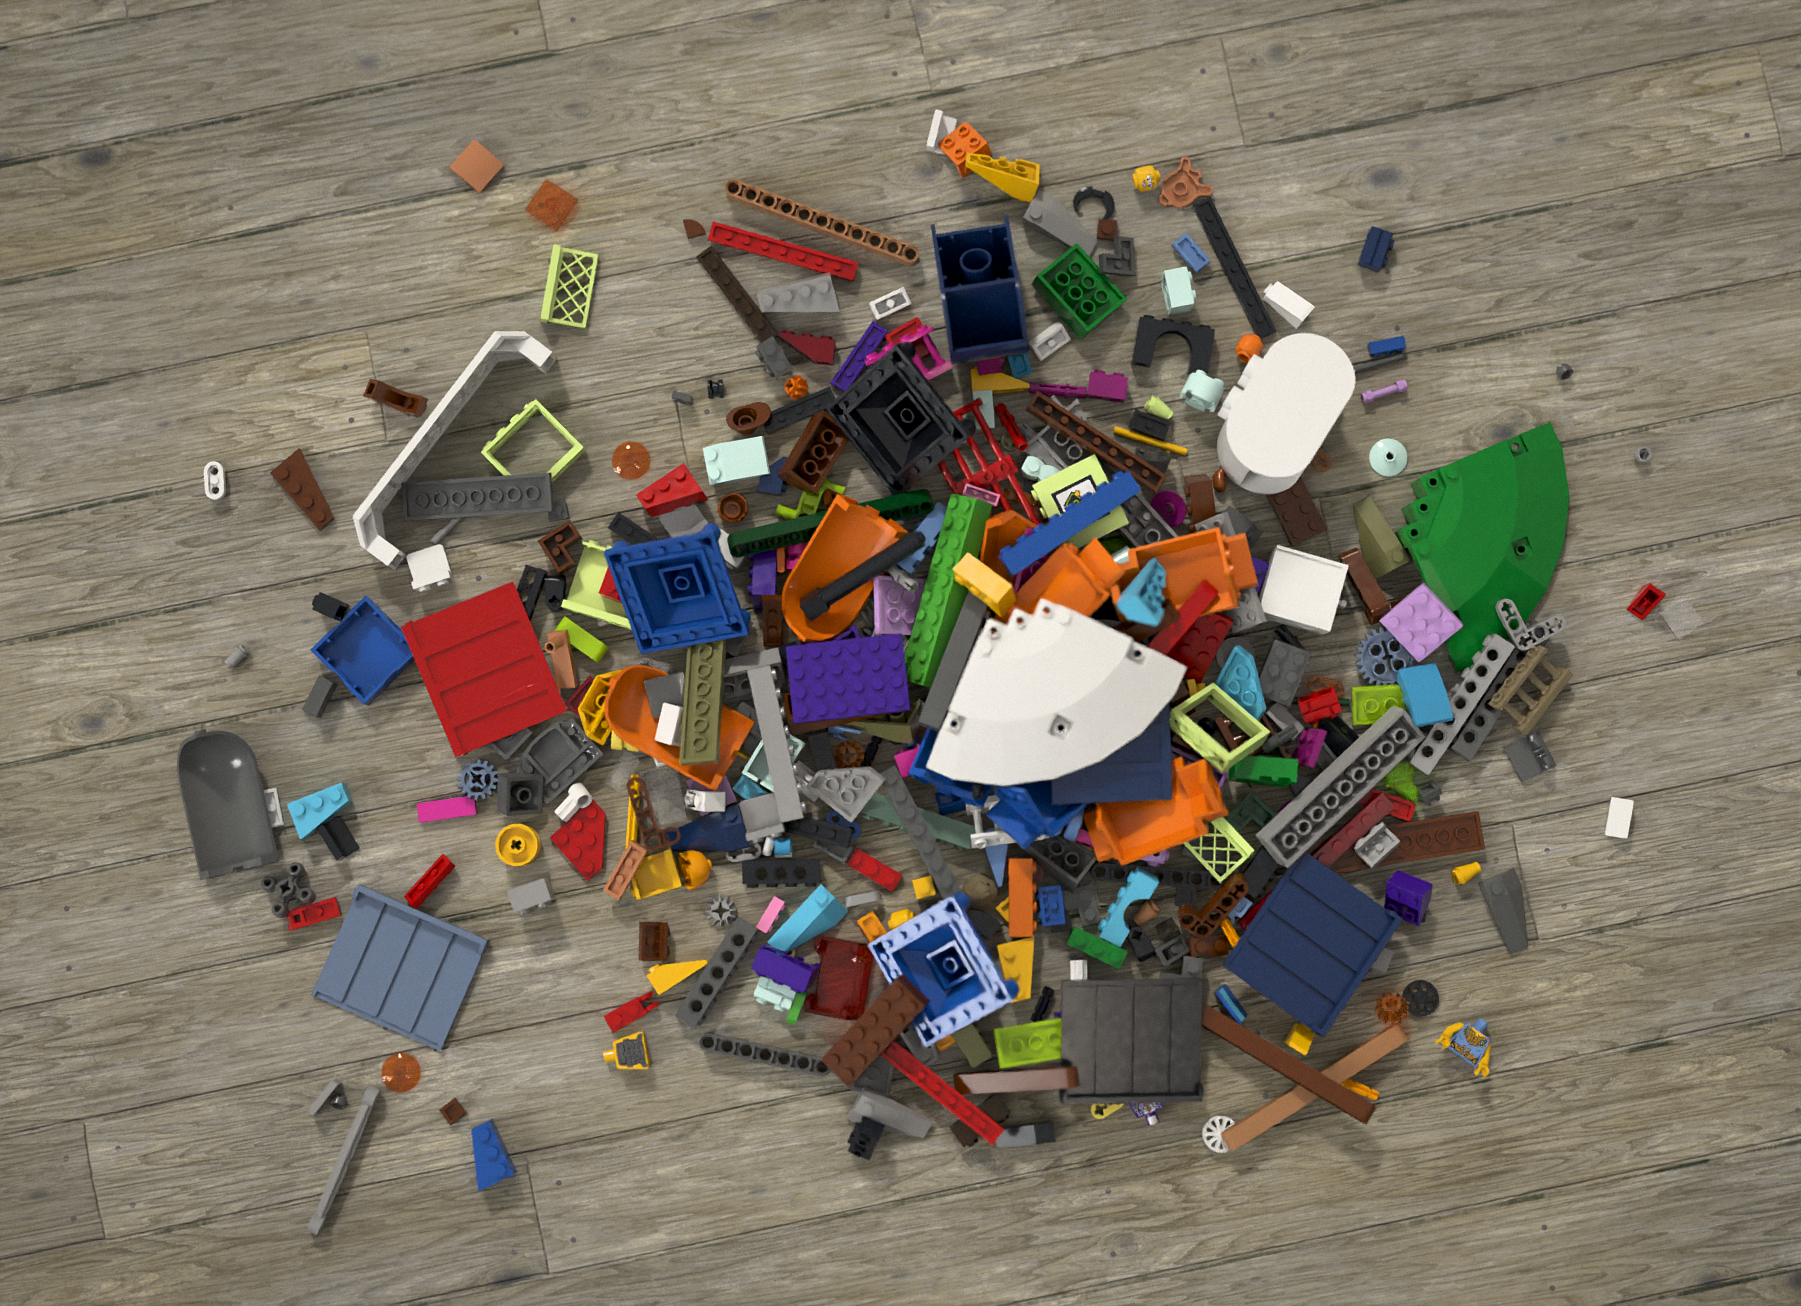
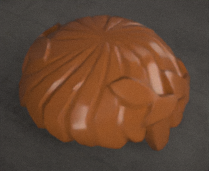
(733, 508)

